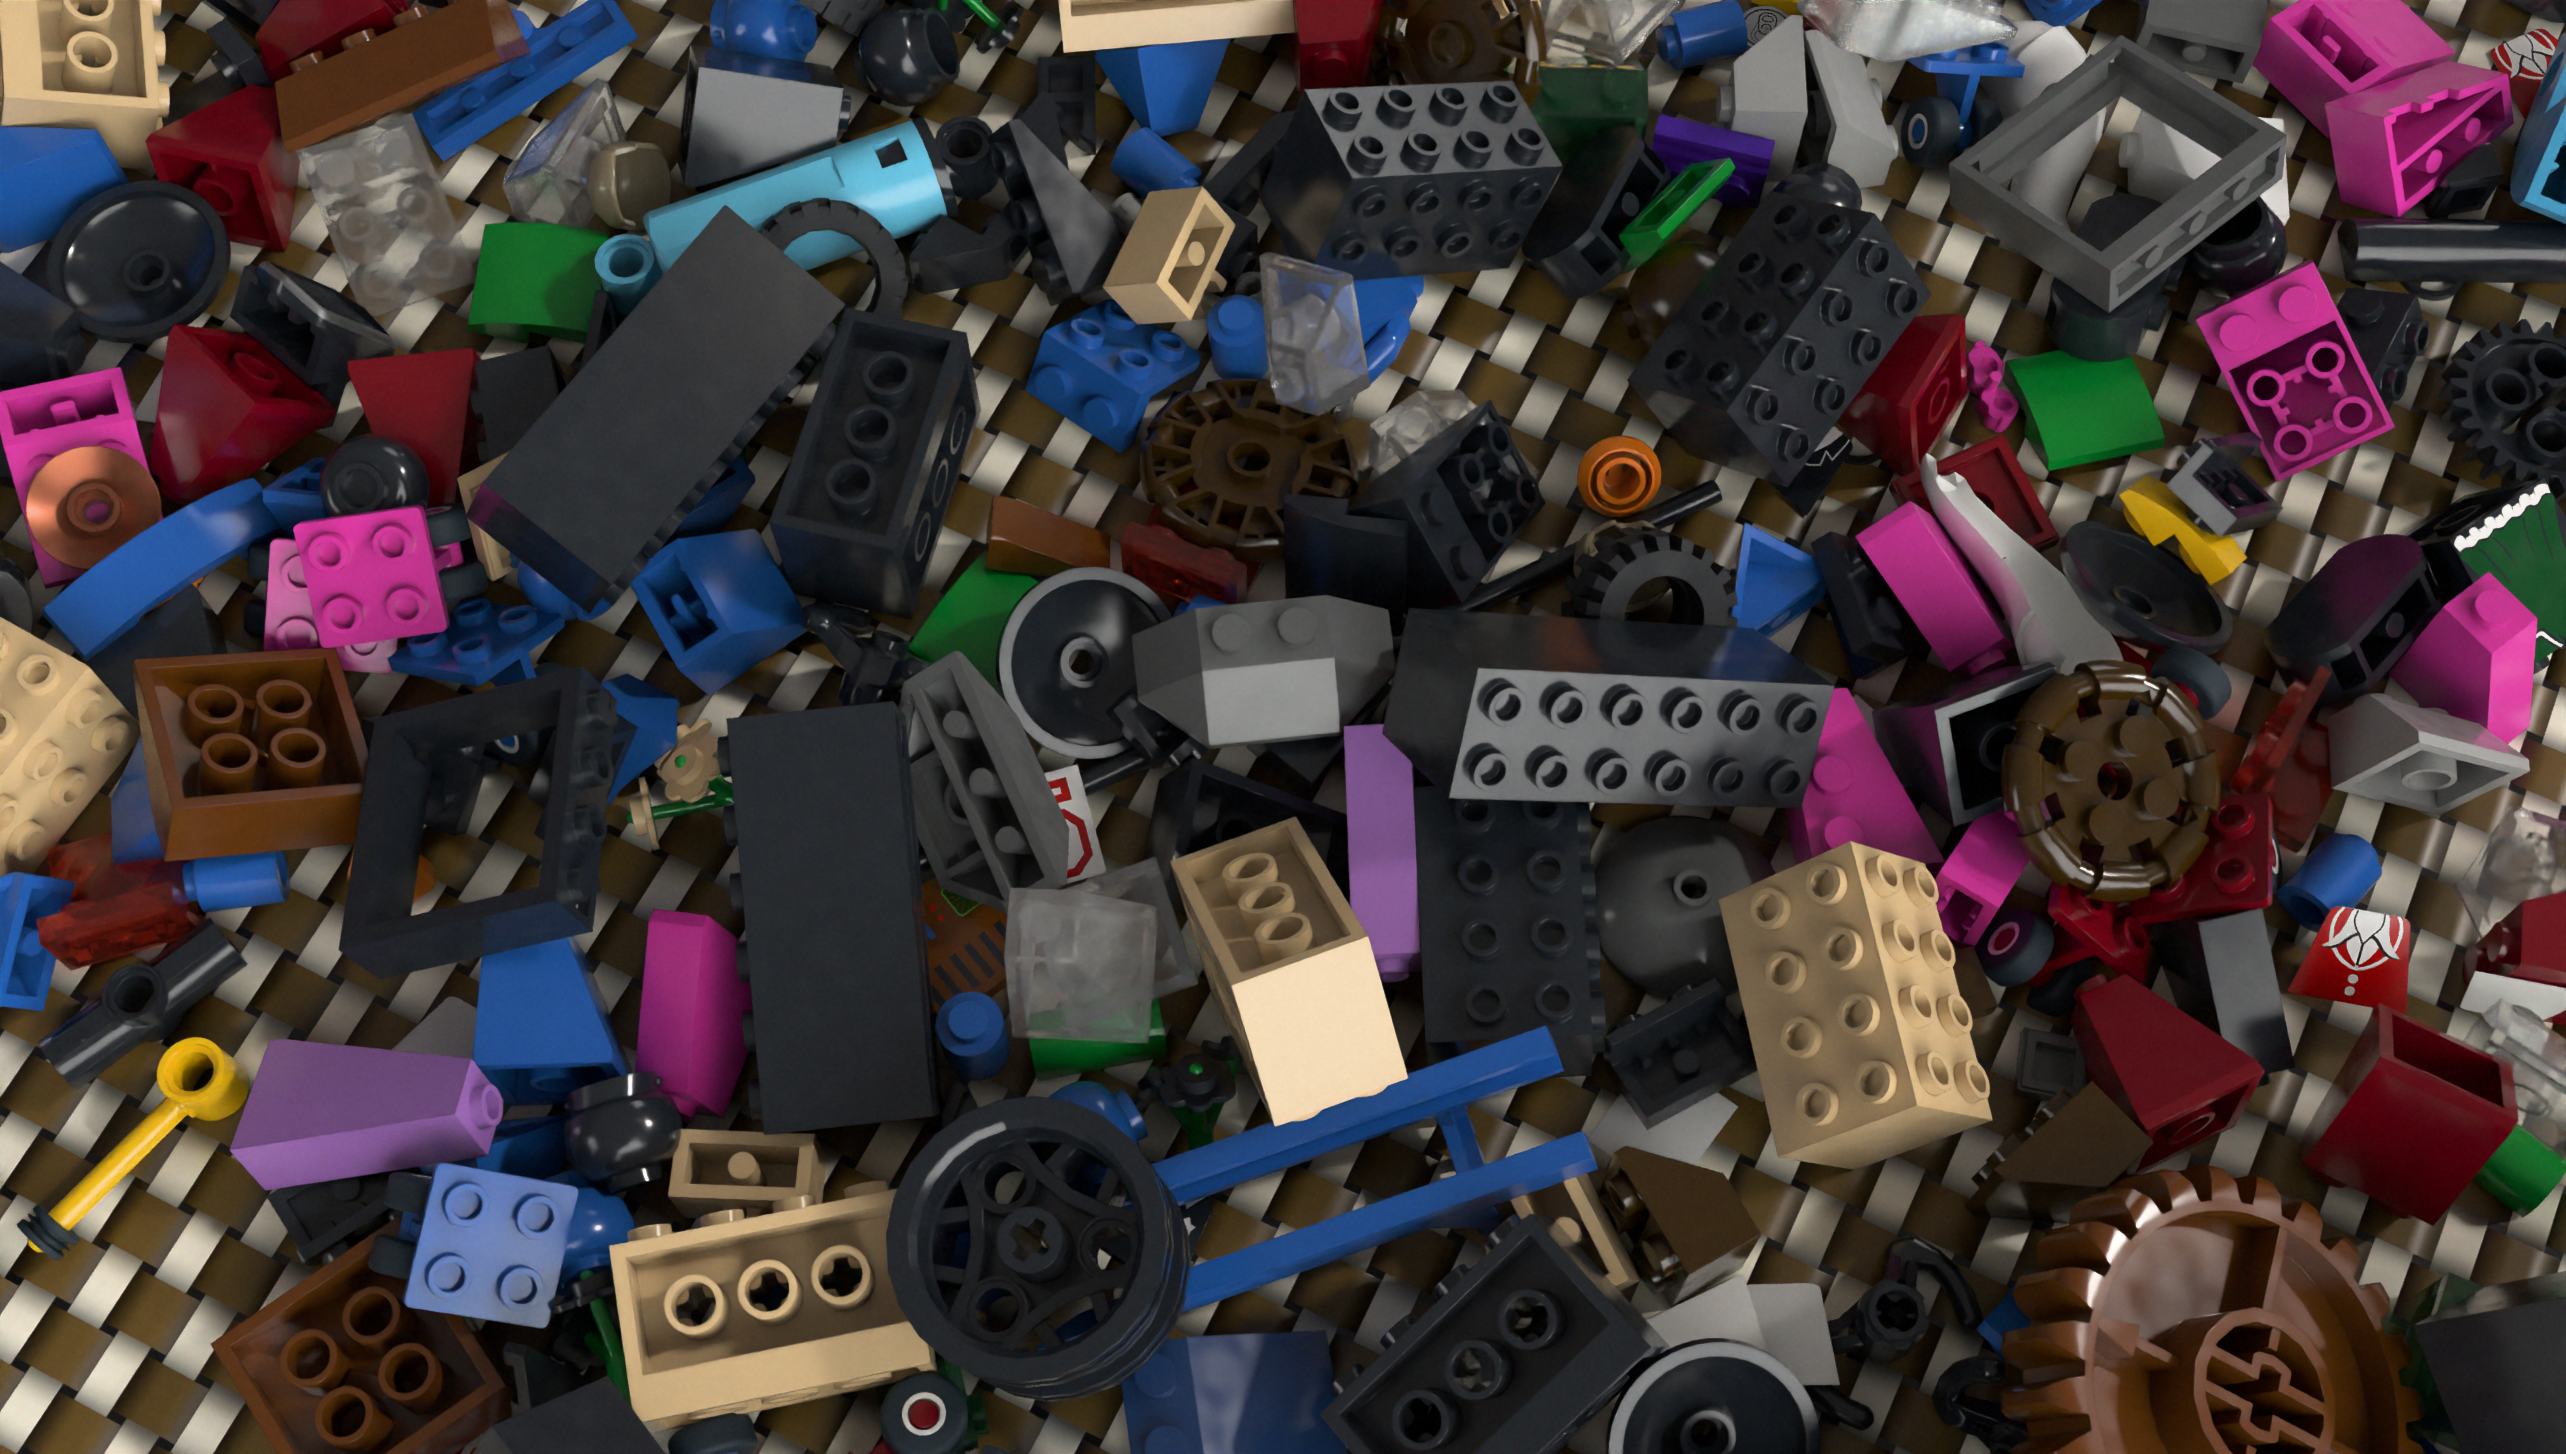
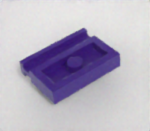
(1687, 142)

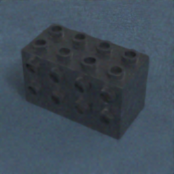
(1409, 178)
(1780, 336)
(1508, 925)

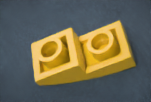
(2159, 513)

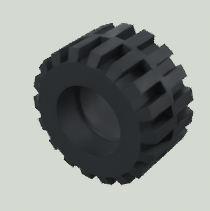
(1639, 556)

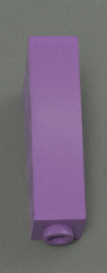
(1383, 849)
(360, 1112)

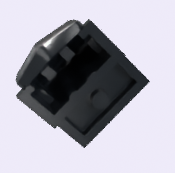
(308, 327)

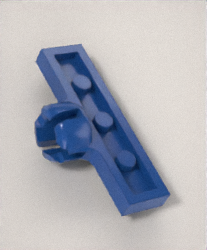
(556, 57)

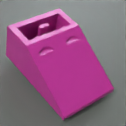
(2341, 48)
(2294, 370)
(62, 416)

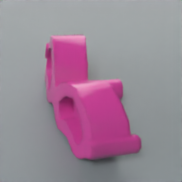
(1984, 375)

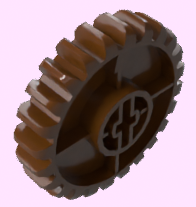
(2204, 1325)

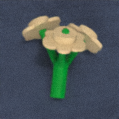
(689, 771)

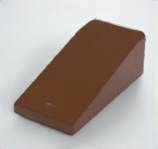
(1040, 542)

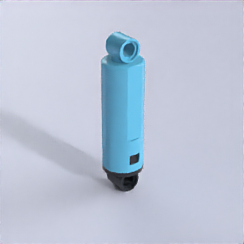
(892, 174)

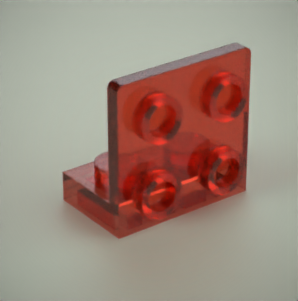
(1183, 569)
(2291, 763)
(114, 905)

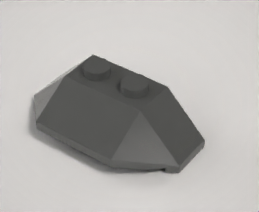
(1265, 669)
(979, 788)

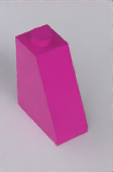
(1938, 590)
(2476, 660)
(1980, 876)
(692, 1012)

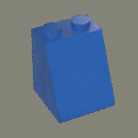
(544, 1025)

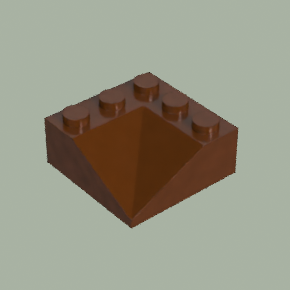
(250, 752)
(362, 1372)

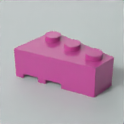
(2413, 131)
(1856, 795)

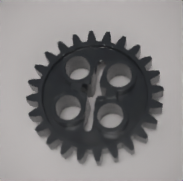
(2496, 383)

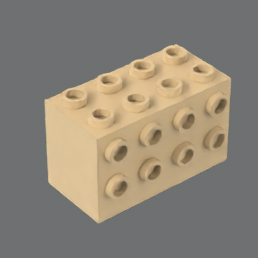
(56, 744)
(1854, 1008)

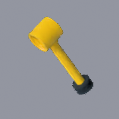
(176, 1079)

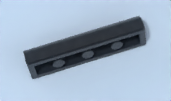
(2453, 250)

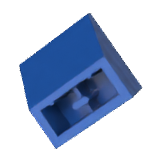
(718, 605)

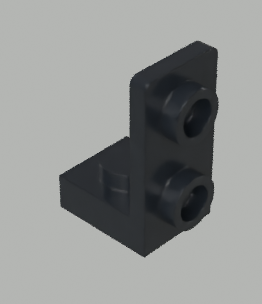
(236, 69)

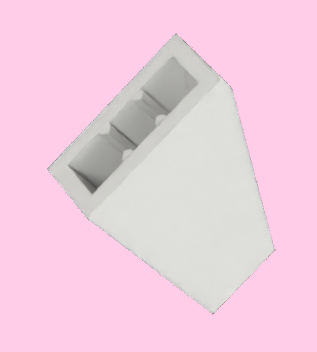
(2166, 161)

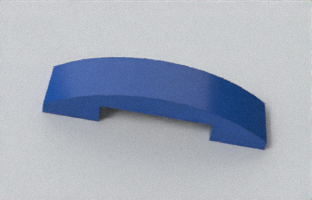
(159, 565)

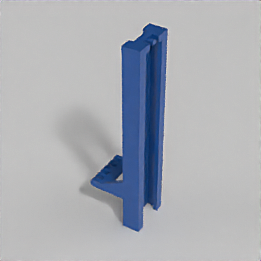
(1458, 1201)

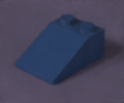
(1233, 1396)

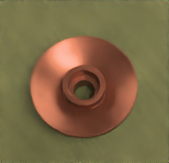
(74, 483)

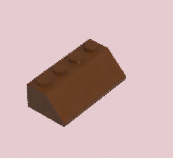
(394, 69)

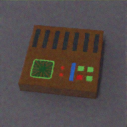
(963, 945)

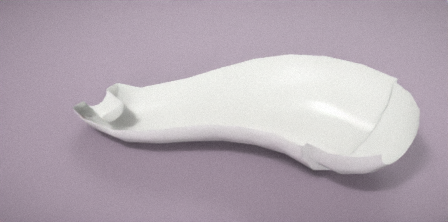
(2049, 57)
(2030, 591)

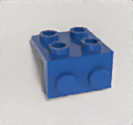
(1106, 369)

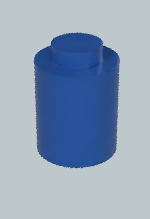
(1702, 35)
(1151, 164)
(1238, 338)
(2331, 876)
(237, 880)
(973, 1036)

